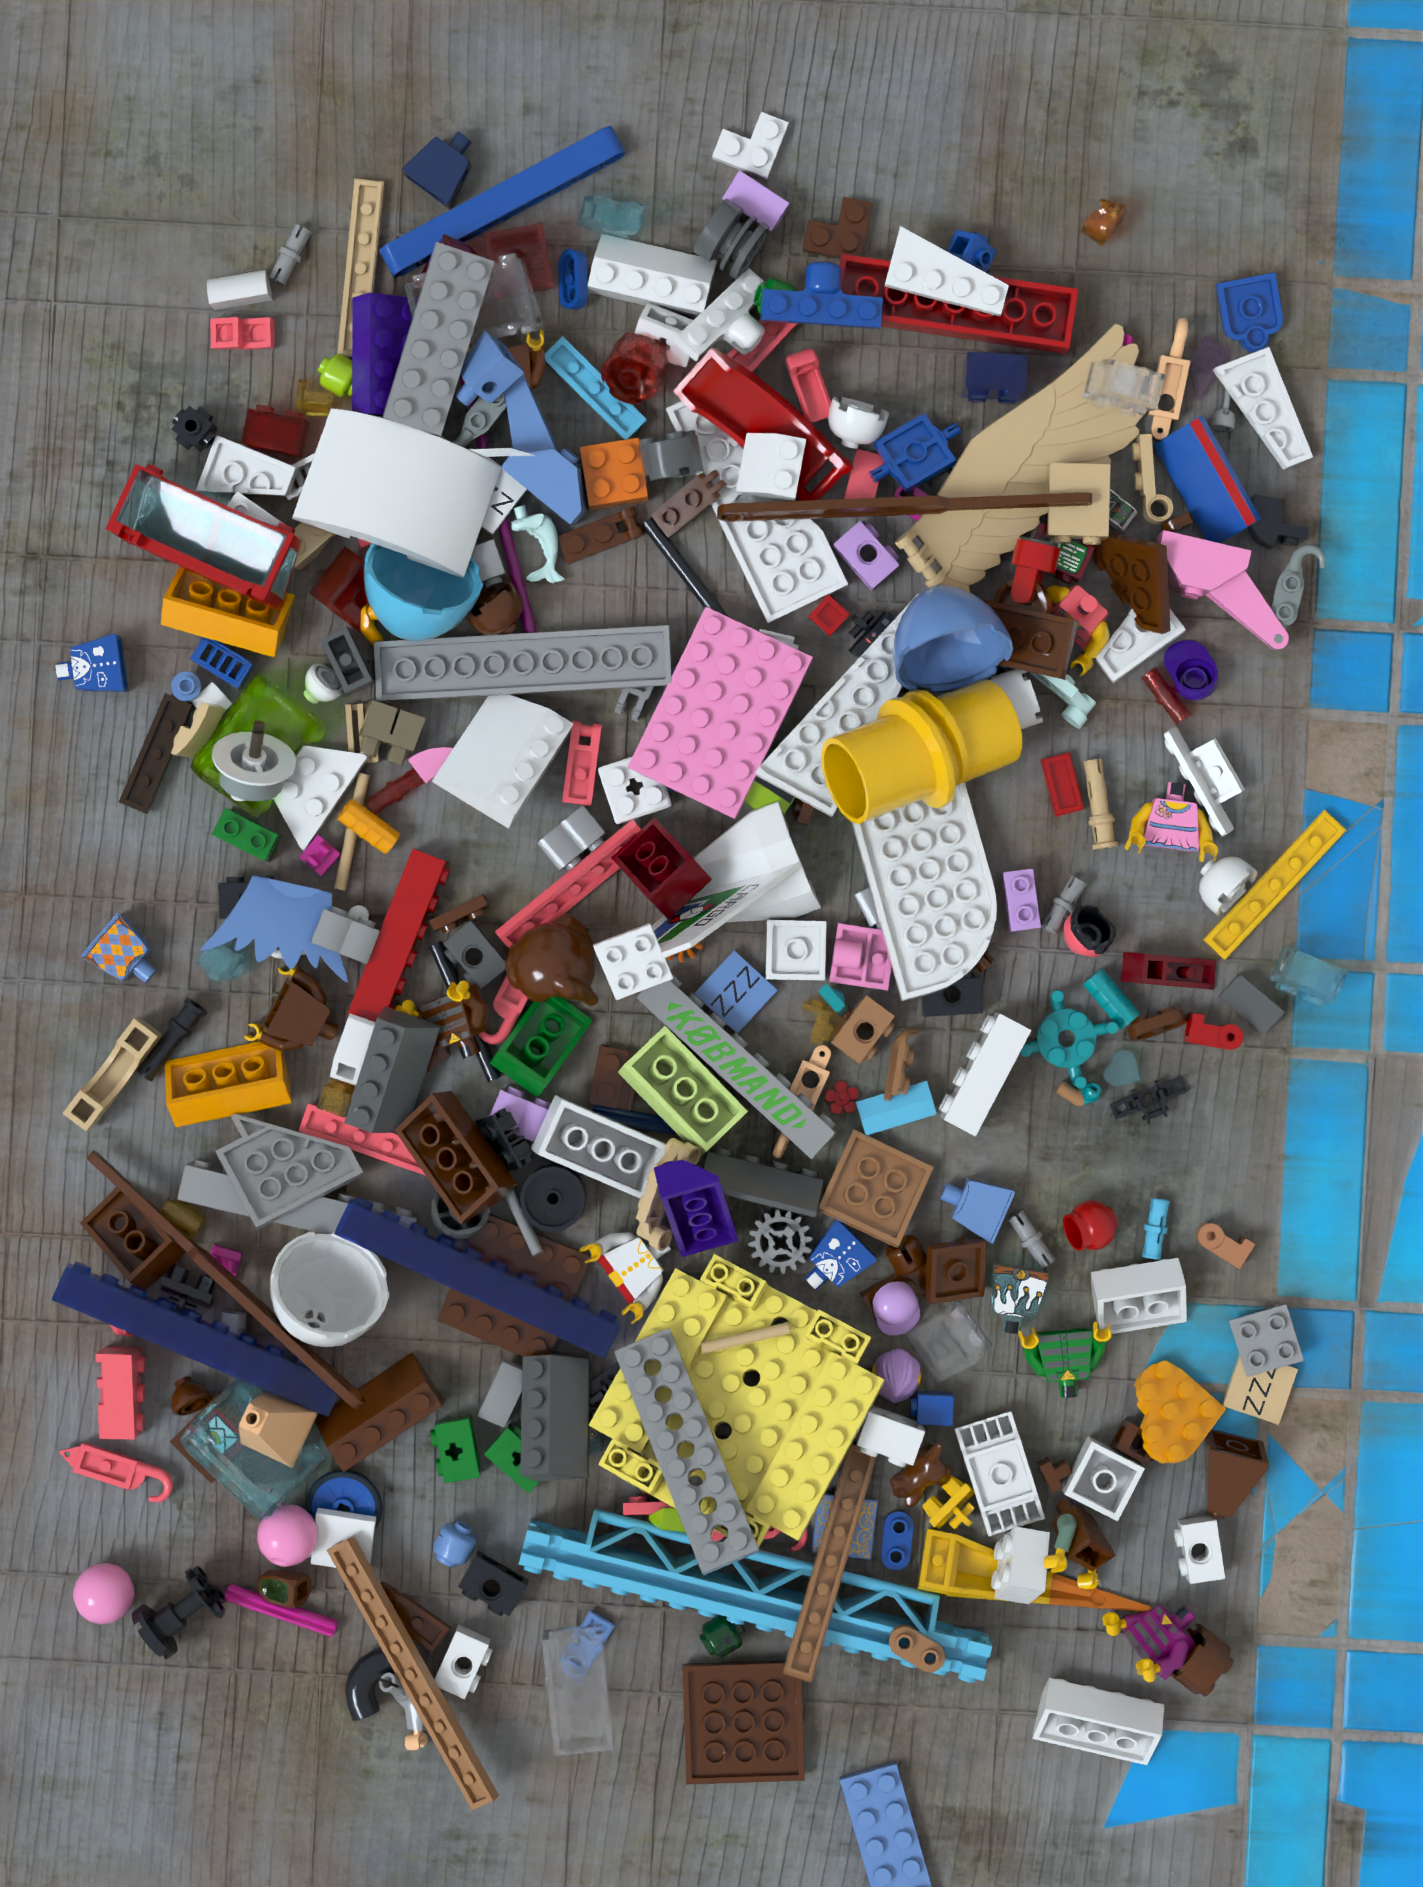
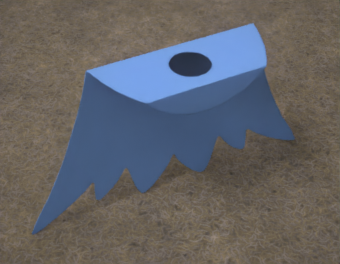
(279, 917)

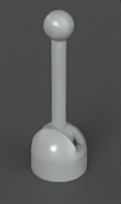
(1224, 419)

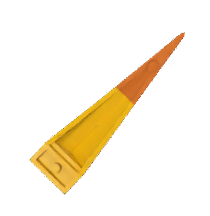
(966, 1568)

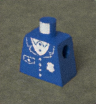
(96, 666)
(838, 1256)

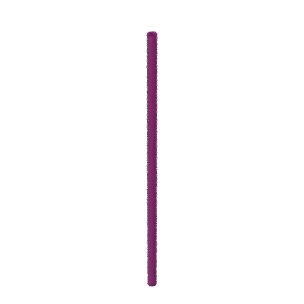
(510, 551)

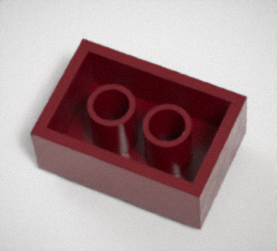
(661, 868)

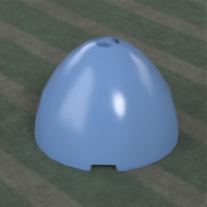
(948, 640)

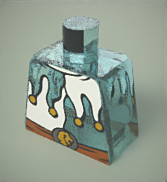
(1016, 1293)

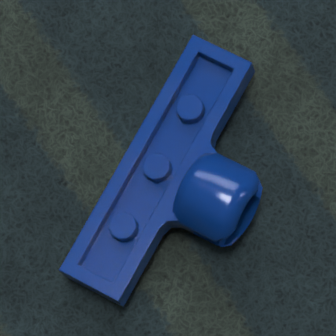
(821, 302)

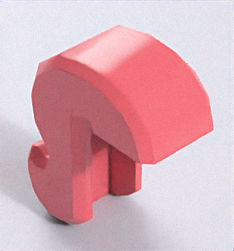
(808, 384)

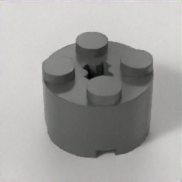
(671, 456)

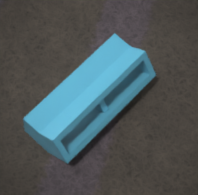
(880, 1114)

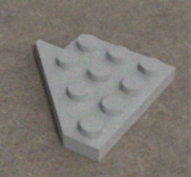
(283, 1168)

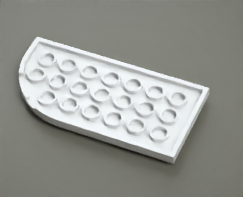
(929, 891)

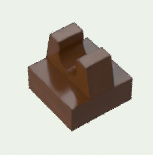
(1054, 1472)

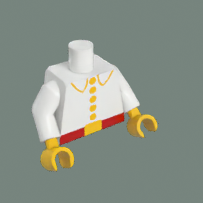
(631, 1267)

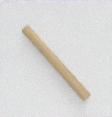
(350, 836)

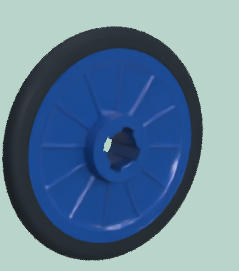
(346, 1488)

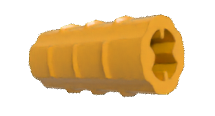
(368, 826)

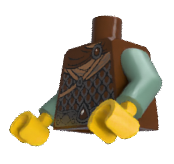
(1081, 1542)

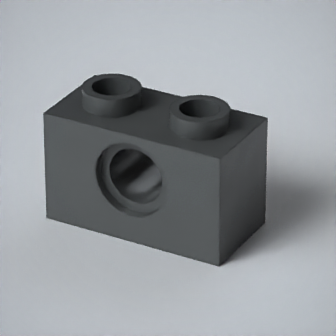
(347, 661)
(472, 937)

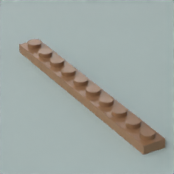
(412, 1673)

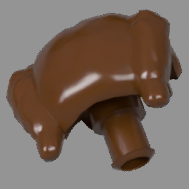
(554, 962)

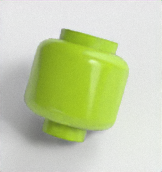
(337, 375)

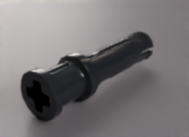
(180, 1028)

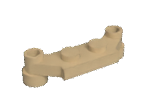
(650, 1204)

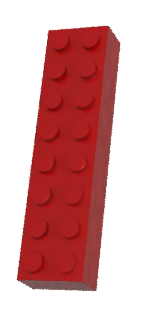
(1032, 315)

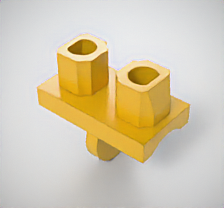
(940, 1513)

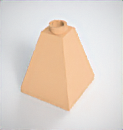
(276, 1427)

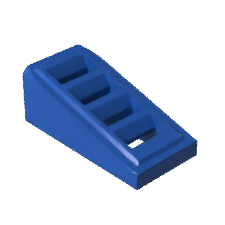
(242, 675)

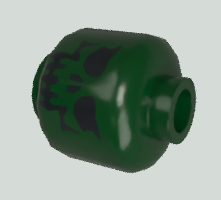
(721, 1636)

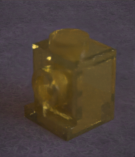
(336, 1097)

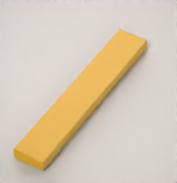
(1274, 884)

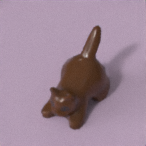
(916, 1478)

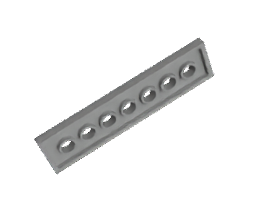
(706, 1454)

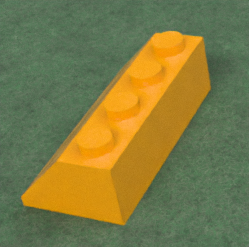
(224, 615)
(226, 1083)

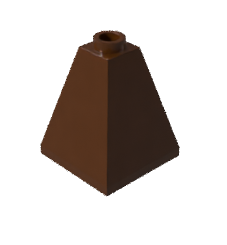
(1231, 1470)

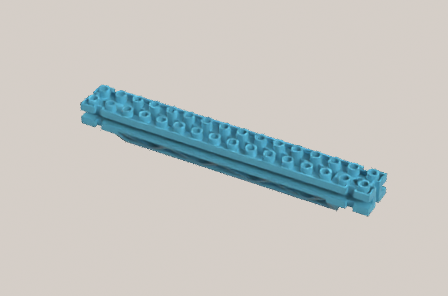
(746, 1599)

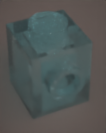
(221, 963)

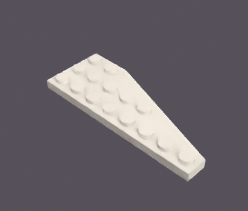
(782, 559)

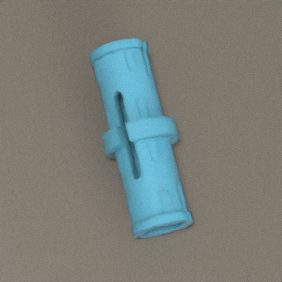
(1155, 1228)

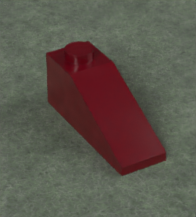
(1168, 970)

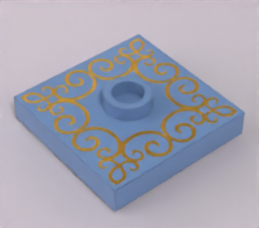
(863, 1537)

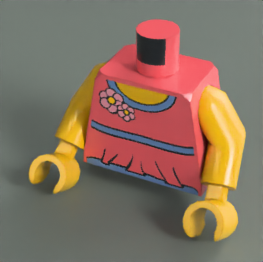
(1092, 629)

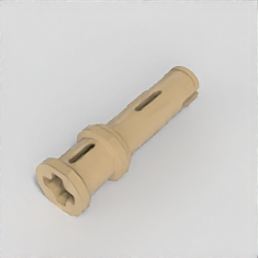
(1101, 819)

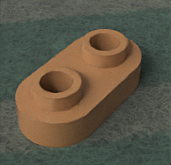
(917, 1648)

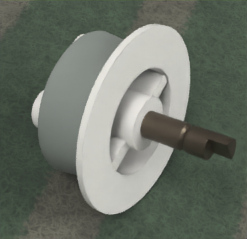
(253, 764)

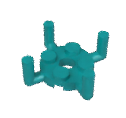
(1084, 1038)

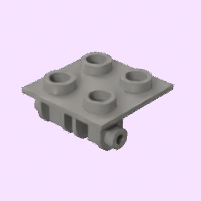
(1266, 1340)

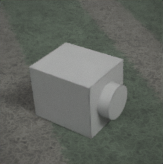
(489, 562)

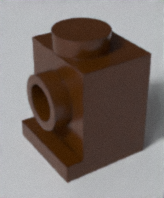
(1124, 1438)

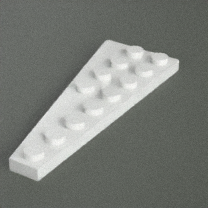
(849, 704)

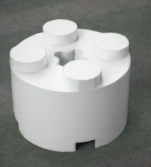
(1021, 696)

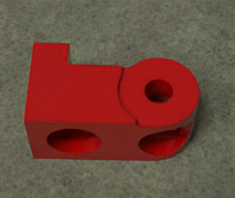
(1223, 1036)

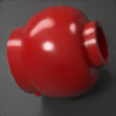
(1090, 1225)

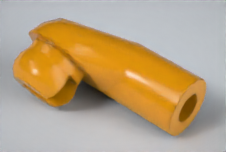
(368, 627)

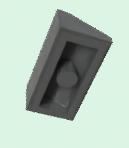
(1251, 1004)

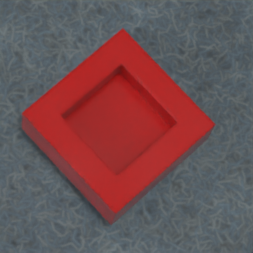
(828, 615)

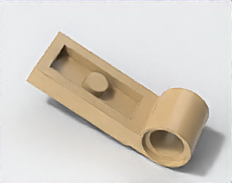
(1145, 480)

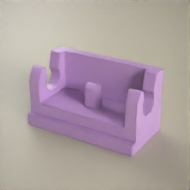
(757, 200)

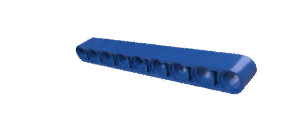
(505, 200)

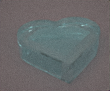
(1122, 1069)

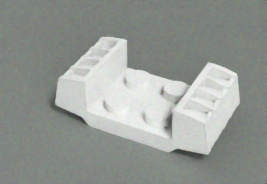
(999, 1473)

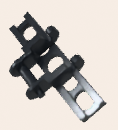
(1141, 1105)

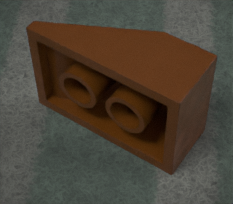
(131, 1239)

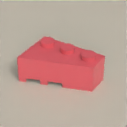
(121, 1392)

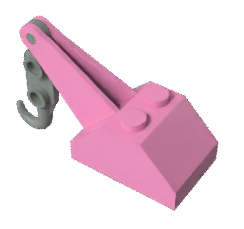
(1219, 572)

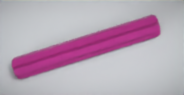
(292, 1615)

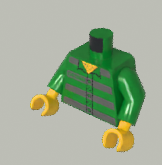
(1065, 1354)

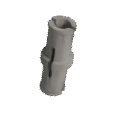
(290, 254)
(1063, 905)
(1031, 1239)

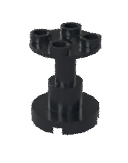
(161, 1626)

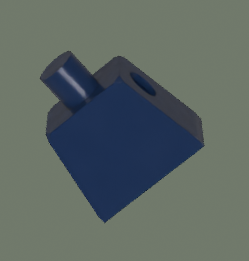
(440, 168)

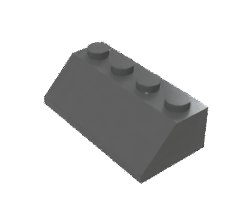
(392, 1071)
(765, 1183)
(555, 1418)

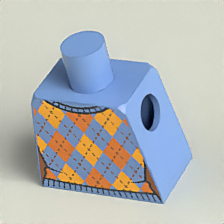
(121, 950)

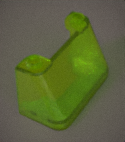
(283, 719)

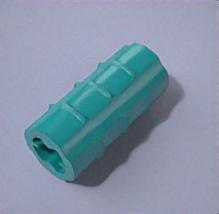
(1111, 998)

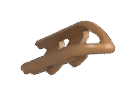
(899, 1058)

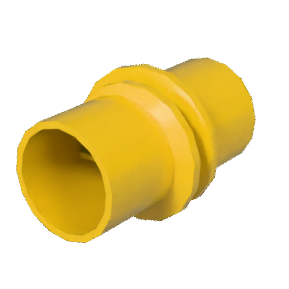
(921, 750)

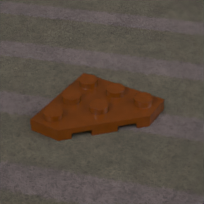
(1138, 578)

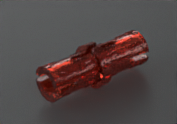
(1166, 695)
(394, 791)

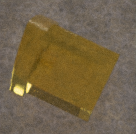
(313, 403)

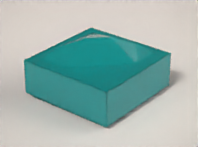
(835, 999)

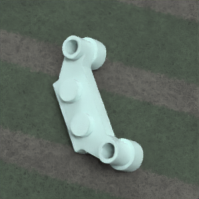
(1078, 704)

